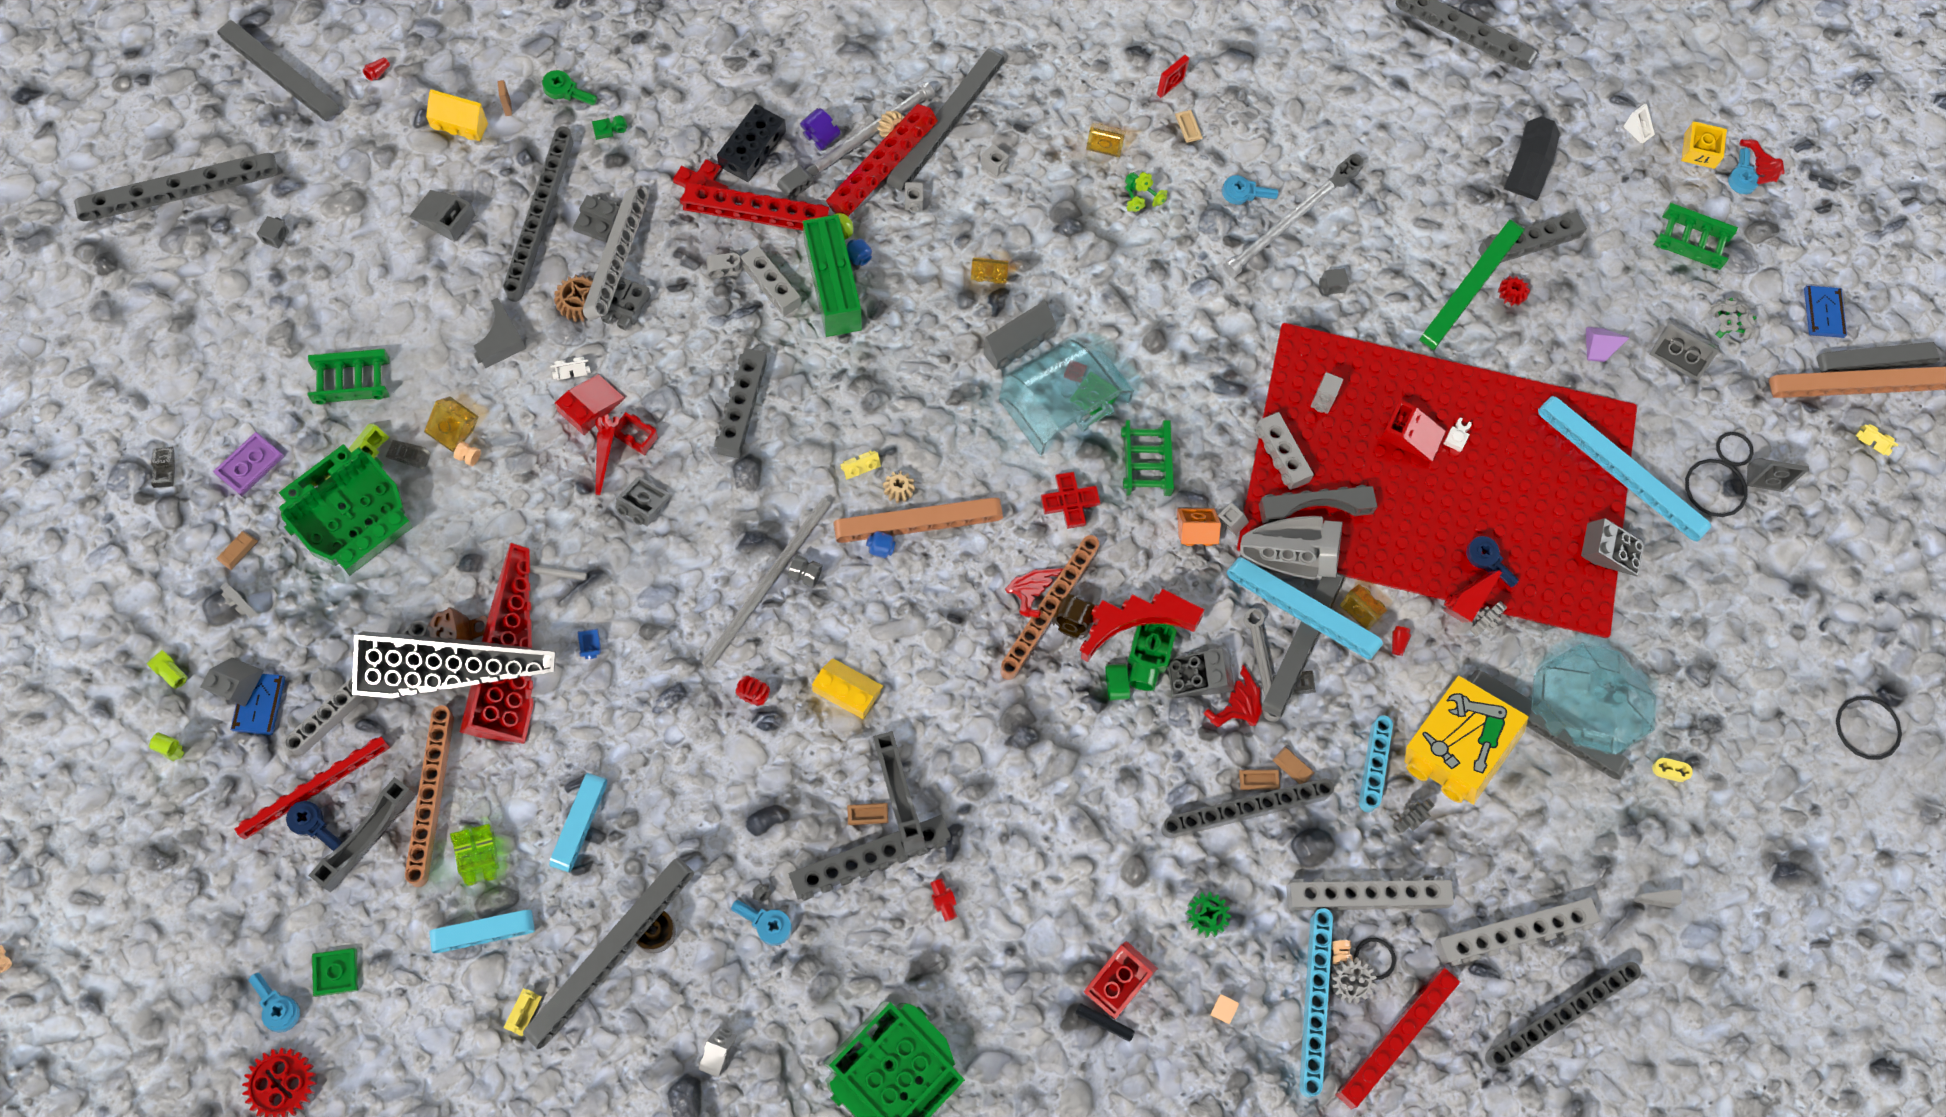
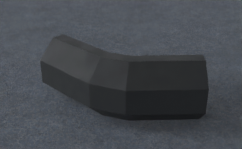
(1533, 158)

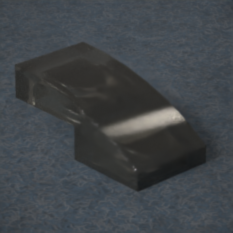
(163, 467)

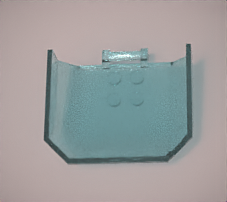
(1061, 390)

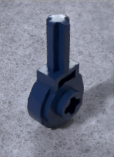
(1490, 559)
(313, 826)

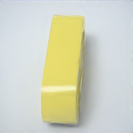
(1672, 769)

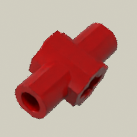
(943, 900)

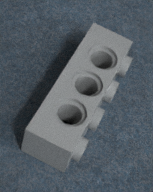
(785, 302)
(1275, 425)

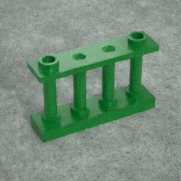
(1699, 222)
(343, 360)
(1164, 449)

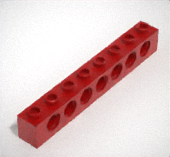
(882, 160)
(746, 211)

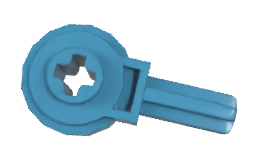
(1743, 178)
(1239, 190)
(764, 920)
(272, 1004)

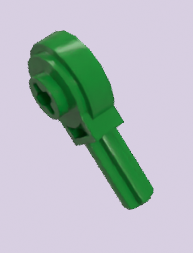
(558, 85)

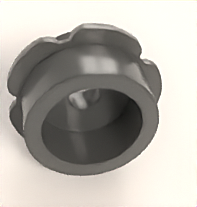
(761, 892)

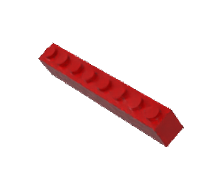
(1397, 1038)

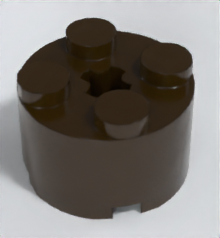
(1074, 616)
(662, 938)

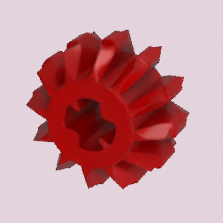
(1513, 290)
(752, 690)

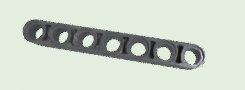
(1879, 358)

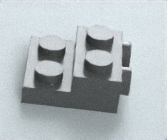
(596, 217)
(641, 501)

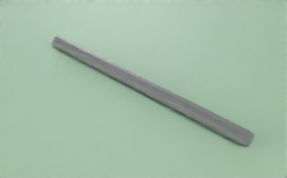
(766, 583)

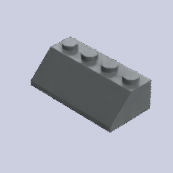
(1019, 336)

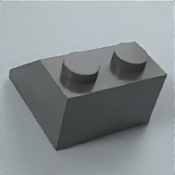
(232, 680)

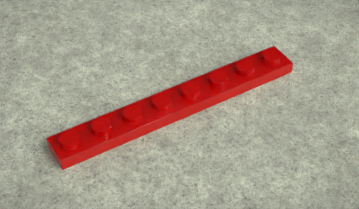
(308, 790)

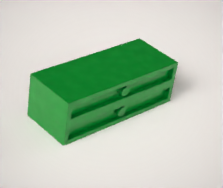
(832, 275)

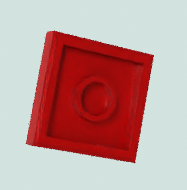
(1173, 76)

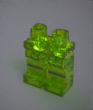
(476, 861)

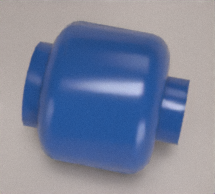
(859, 252)
(880, 544)

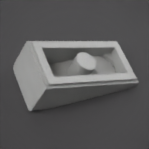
(1664, 898)

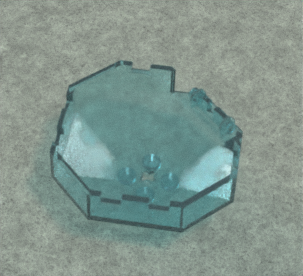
(1573, 698)

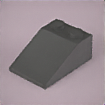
(1773, 474)

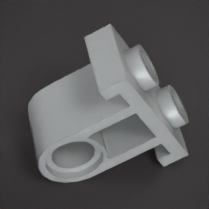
(717, 1051)

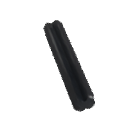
(1105, 1022)

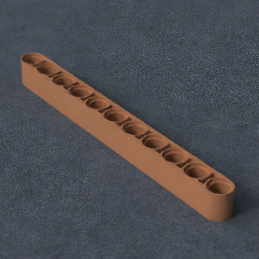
(1858, 382)

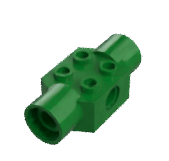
(1150, 654)

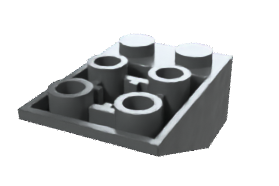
(444, 214)
(1612, 547)
(1201, 673)

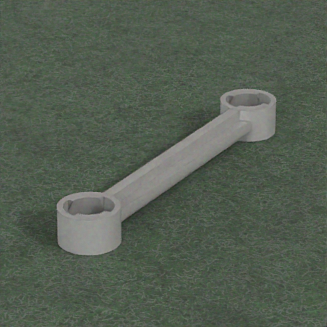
(1261, 654)

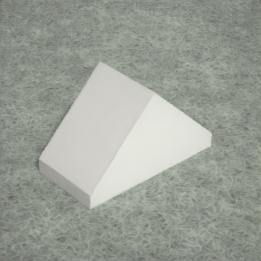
(1640, 124)

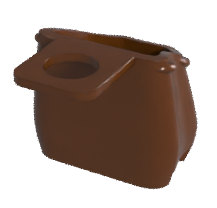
(455, 625)

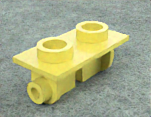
(1883, 442)
(865, 463)
(522, 1012)

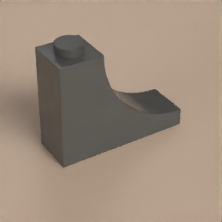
(500, 341)

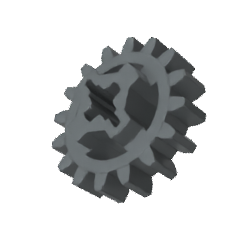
(1415, 815)

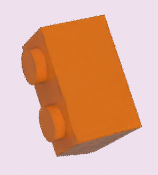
(1198, 526)

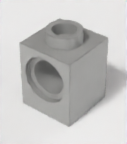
(994, 154)
(913, 190)
(1233, 518)

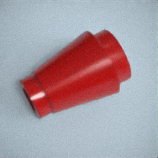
(375, 69)
(1400, 640)

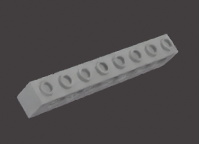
(1441, 897)
(1583, 909)

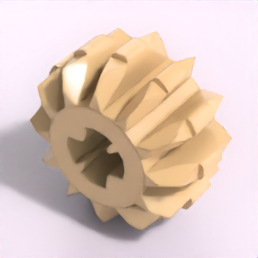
(889, 122)
(905, 484)

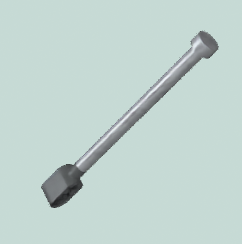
(1343, 175)
(801, 178)

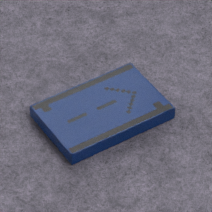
(1825, 311)
(262, 707)

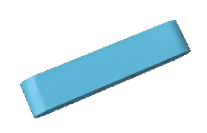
(1370, 770)
(578, 822)
(481, 931)

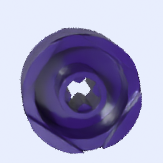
(820, 128)

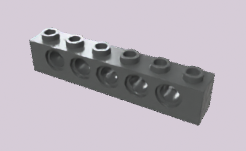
(1543, 235)
(733, 446)

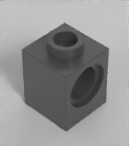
(273, 232)
(1334, 281)

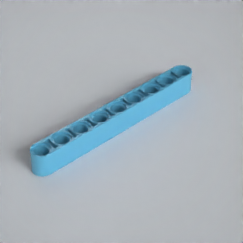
(1305, 608)
(1311, 1010)

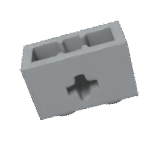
(1326, 393)

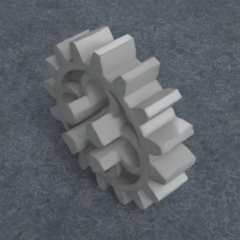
(1488, 618)
(1364, 972)

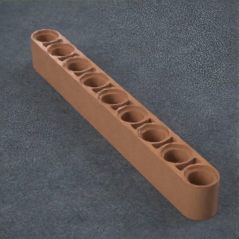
(919, 519)
(1047, 615)
(433, 804)

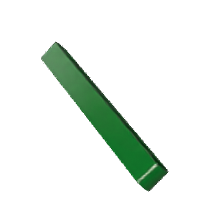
(1471, 284)

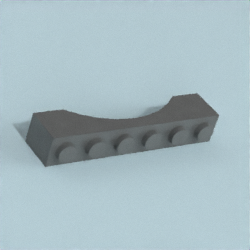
(1355, 501)
(898, 792)
(339, 862)

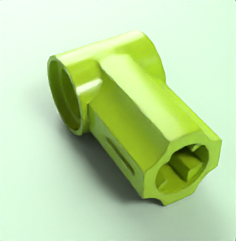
(164, 666)
(166, 746)

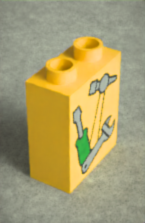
(1464, 741)

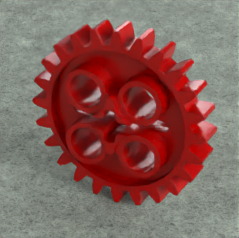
(294, 1068)

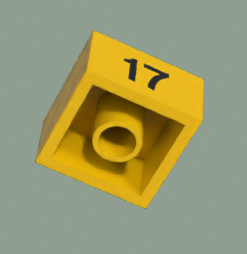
(1704, 145)

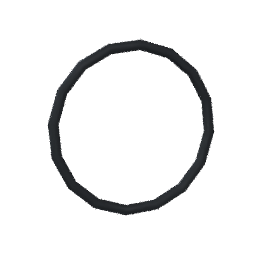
(1727, 465)
(1850, 747)

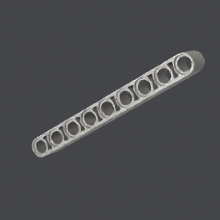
(615, 253)
(333, 705)

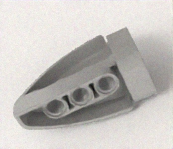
(1296, 546)

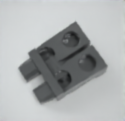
(627, 303)

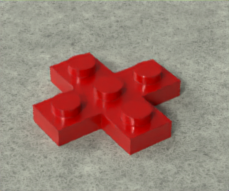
(705, 176)
(1070, 500)

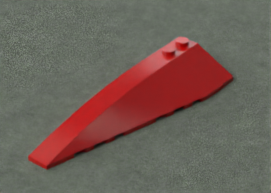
(505, 706)

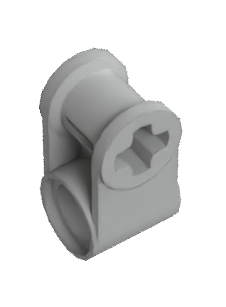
(723, 265)

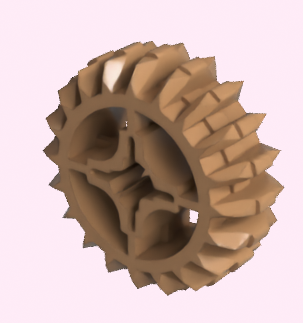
(570, 304)

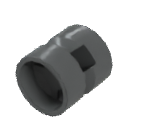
(805, 571)

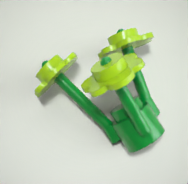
(1140, 183)

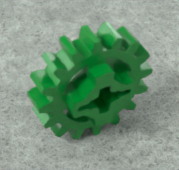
(1210, 923)

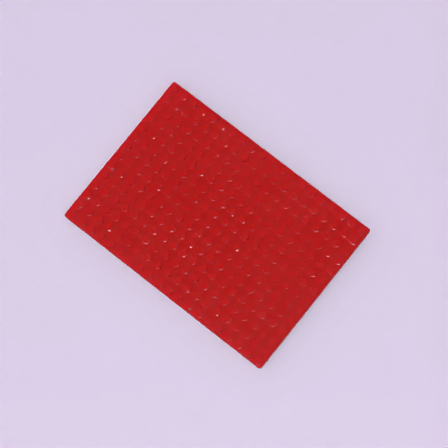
(1508, 483)

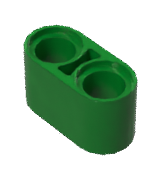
(1117, 681)

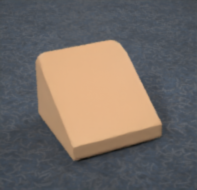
(1224, 1009)

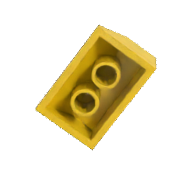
(456, 115)
(846, 688)

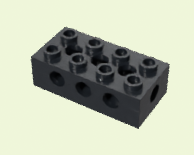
(751, 143)

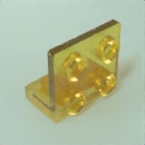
(989, 270)

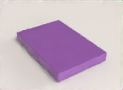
(248, 464)

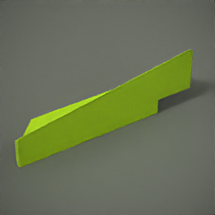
(369, 440)

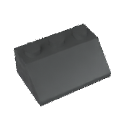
(1684, 350)

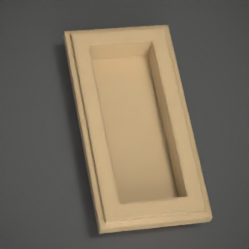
(1188, 126)

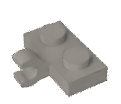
(233, 597)

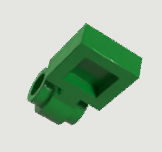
(604, 128)

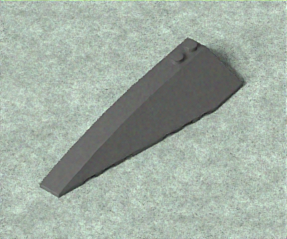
(413, 664)

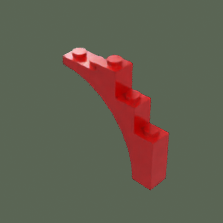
(1164, 609)

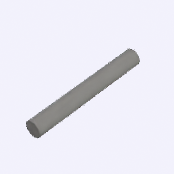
(558, 572)

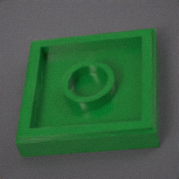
(334, 972)

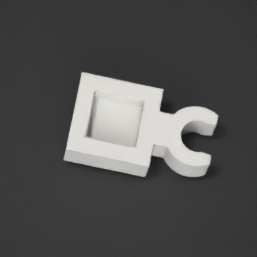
(1457, 436)

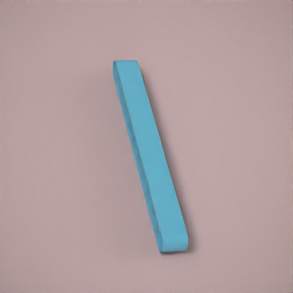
(1624, 469)

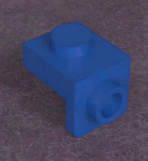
(589, 643)

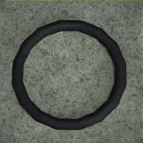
(1741, 436)
(1387, 946)

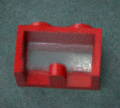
(635, 433)

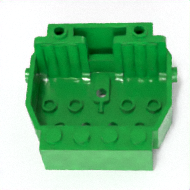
(368, 495)
(913, 1048)

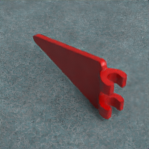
(604, 441)

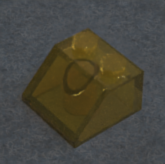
(1106, 140)
(450, 423)
(1363, 607)

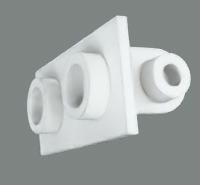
(563, 369)

